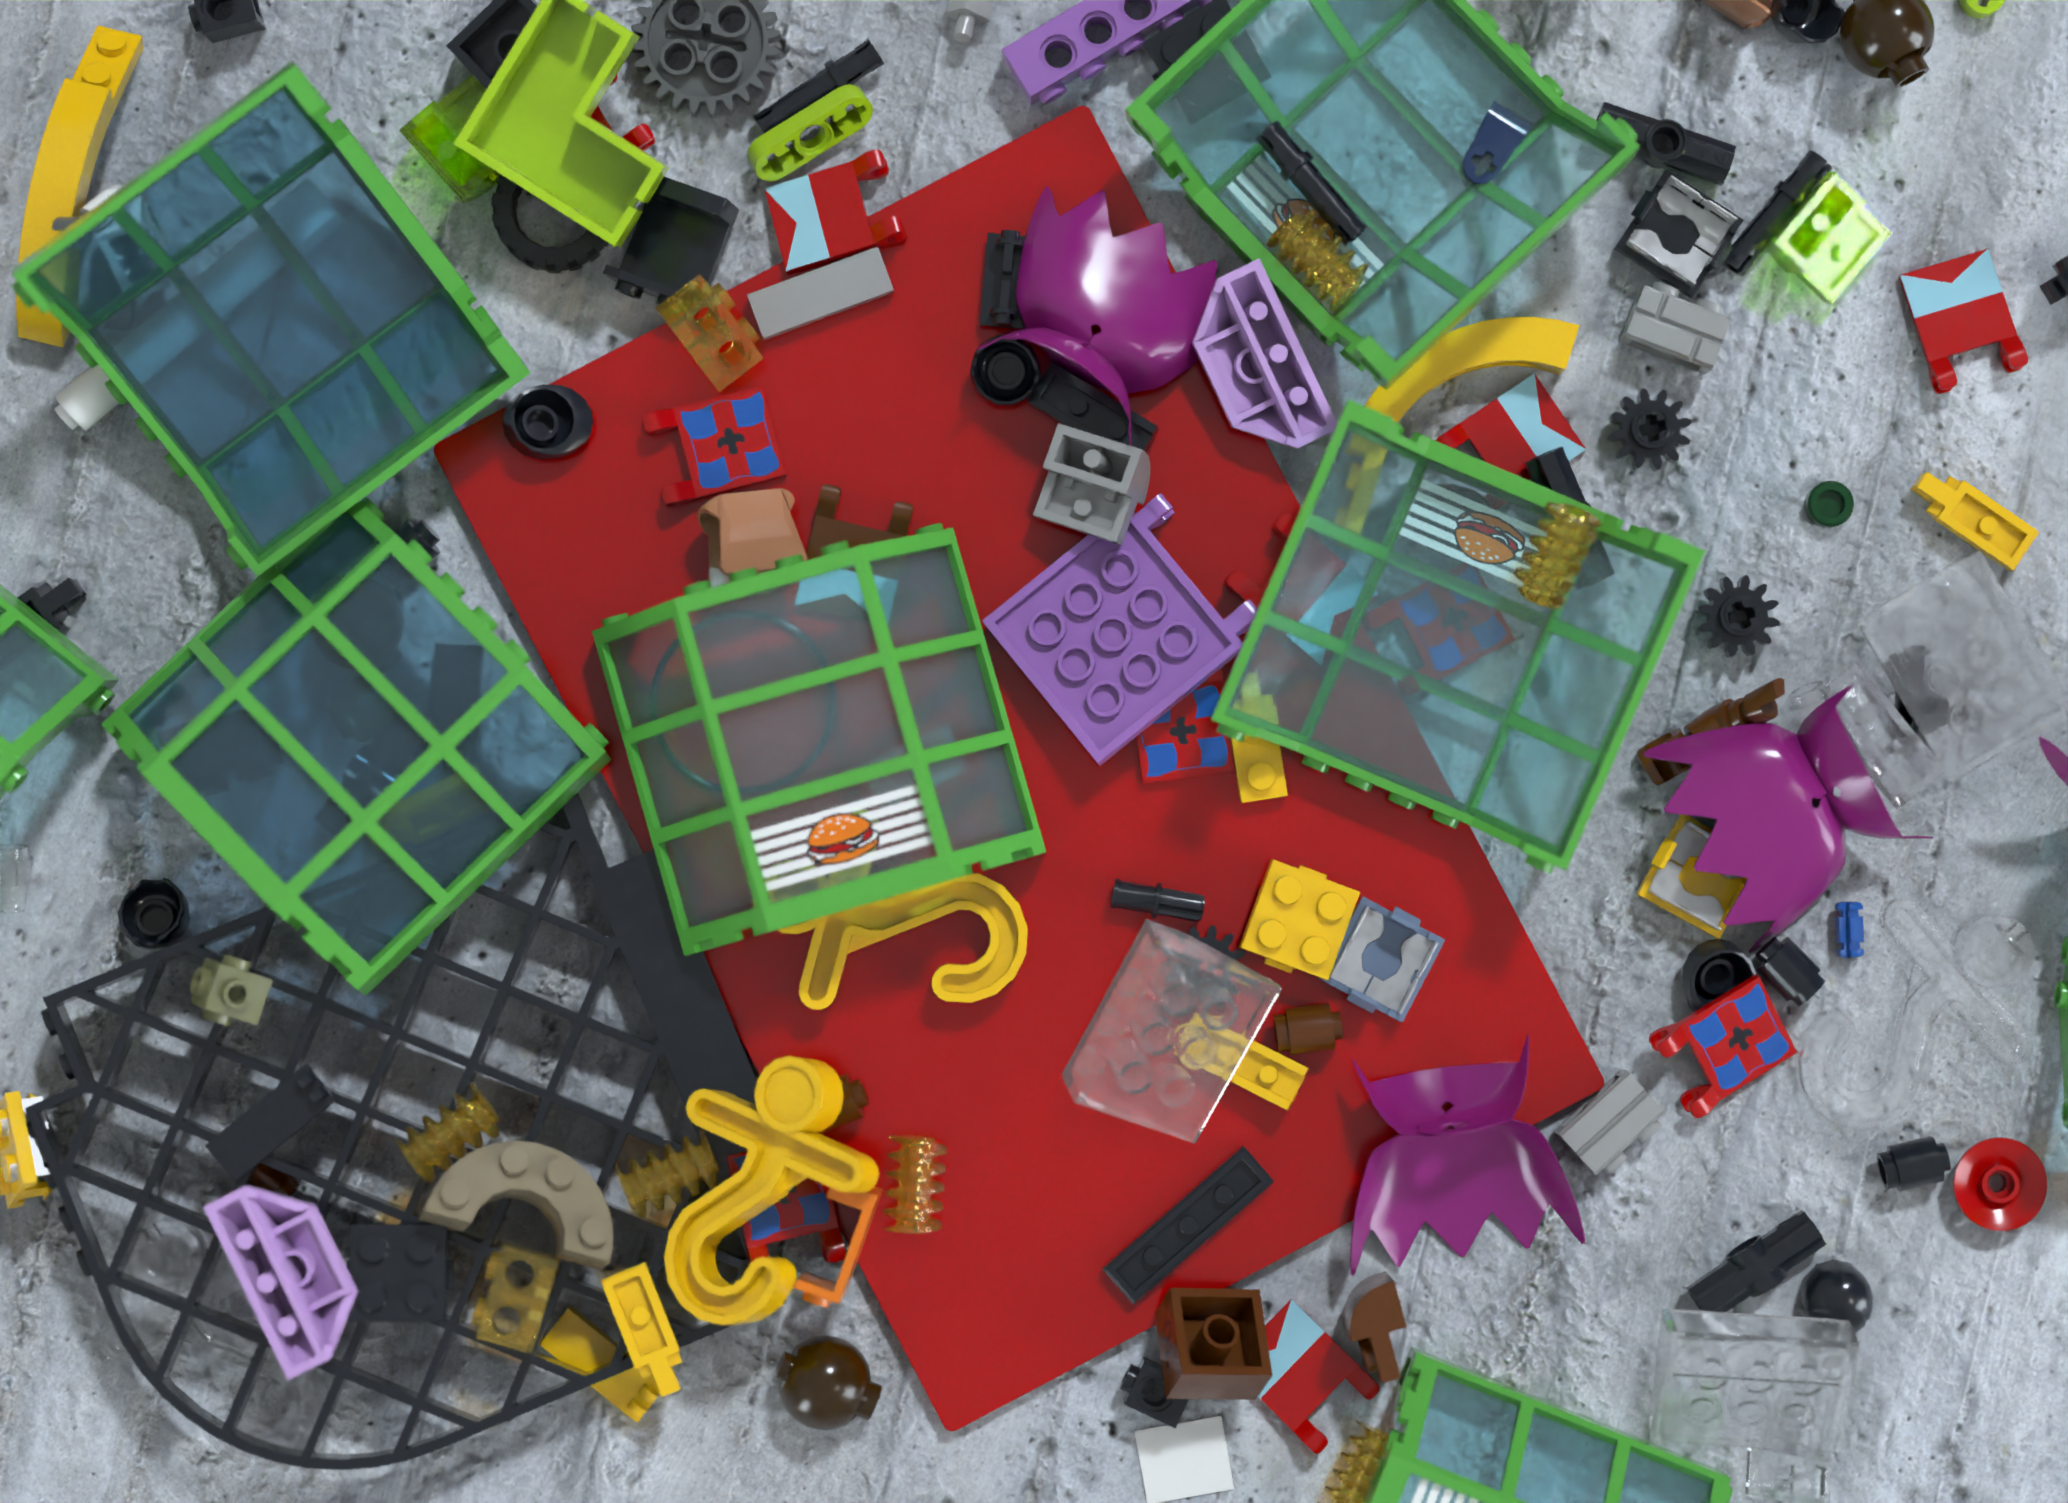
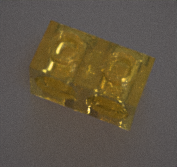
(708, 334)
(527, 1300)

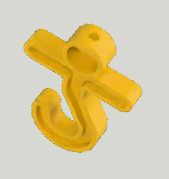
(869, 923)
(784, 1148)

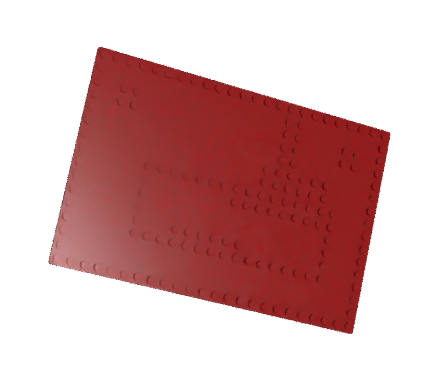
(1030, 1179)

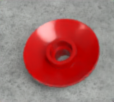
(2022, 1188)

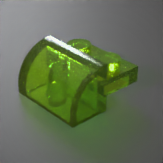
(434, 134)
(1828, 238)

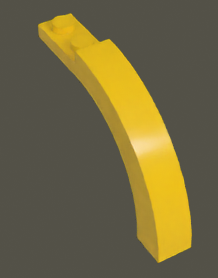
(70, 154)
(1486, 344)

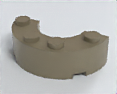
(537, 1176)

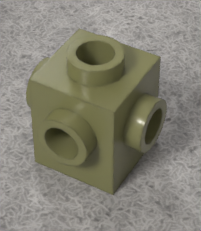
(229, 990)

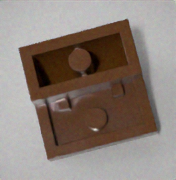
(1368, 1317)

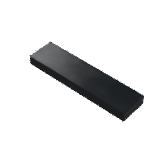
(1187, 1224)

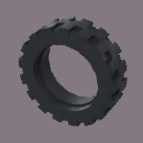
(537, 257)

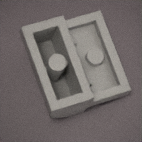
(1092, 484)

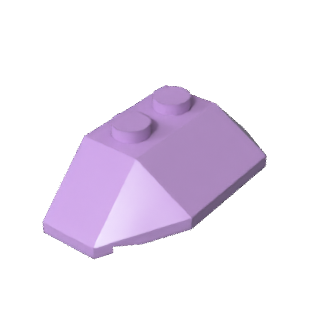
(1259, 362)
(286, 1272)

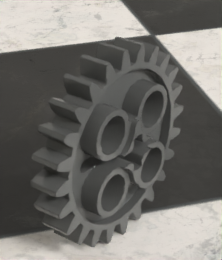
(697, 82)

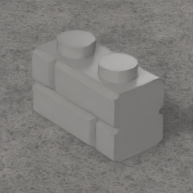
(1675, 327)
(1610, 1123)

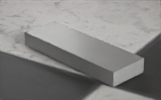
(820, 293)

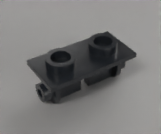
(1000, 280)

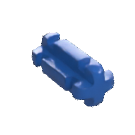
(1849, 929)

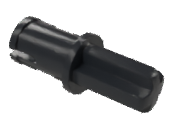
(1157, 901)

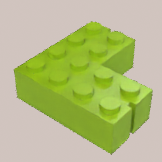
(540, 125)

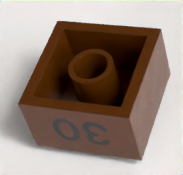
(1213, 1344)

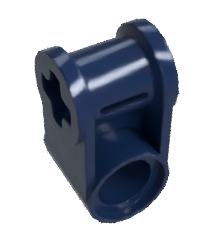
(1494, 137)

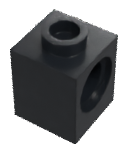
(244, 19)
(1165, 1410)

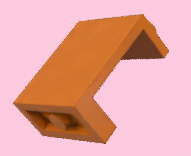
(823, 1290)

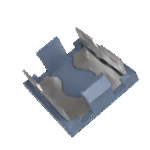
(1384, 959)

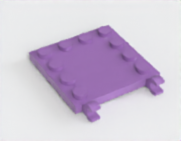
(1116, 634)

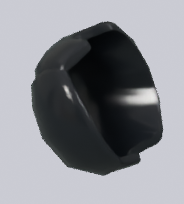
(1807, 19)
(1005, 370)
(154, 914)
(1837, 1292)

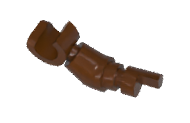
(1753, 708)

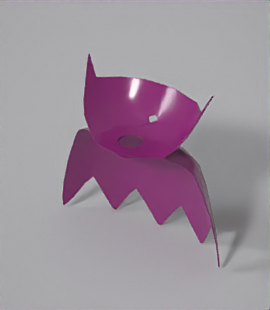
(1084, 277)
(1761, 793)
(1457, 1173)

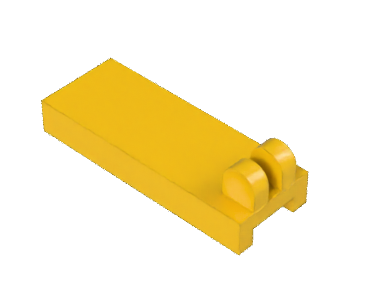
(1270, 1075)
(587, 1348)

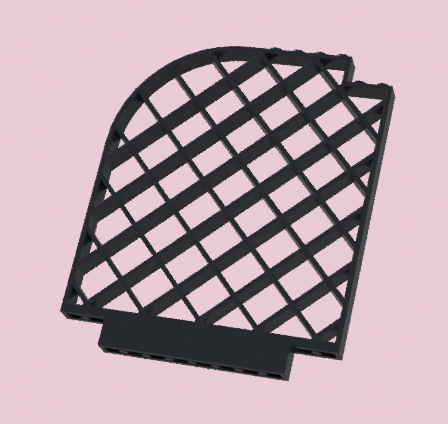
(691, 1033)

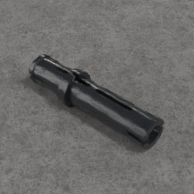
(842, 72)
(1317, 190)
(1776, 212)

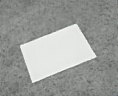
(1184, 1460)

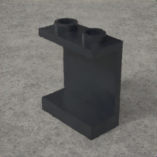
(674, 241)

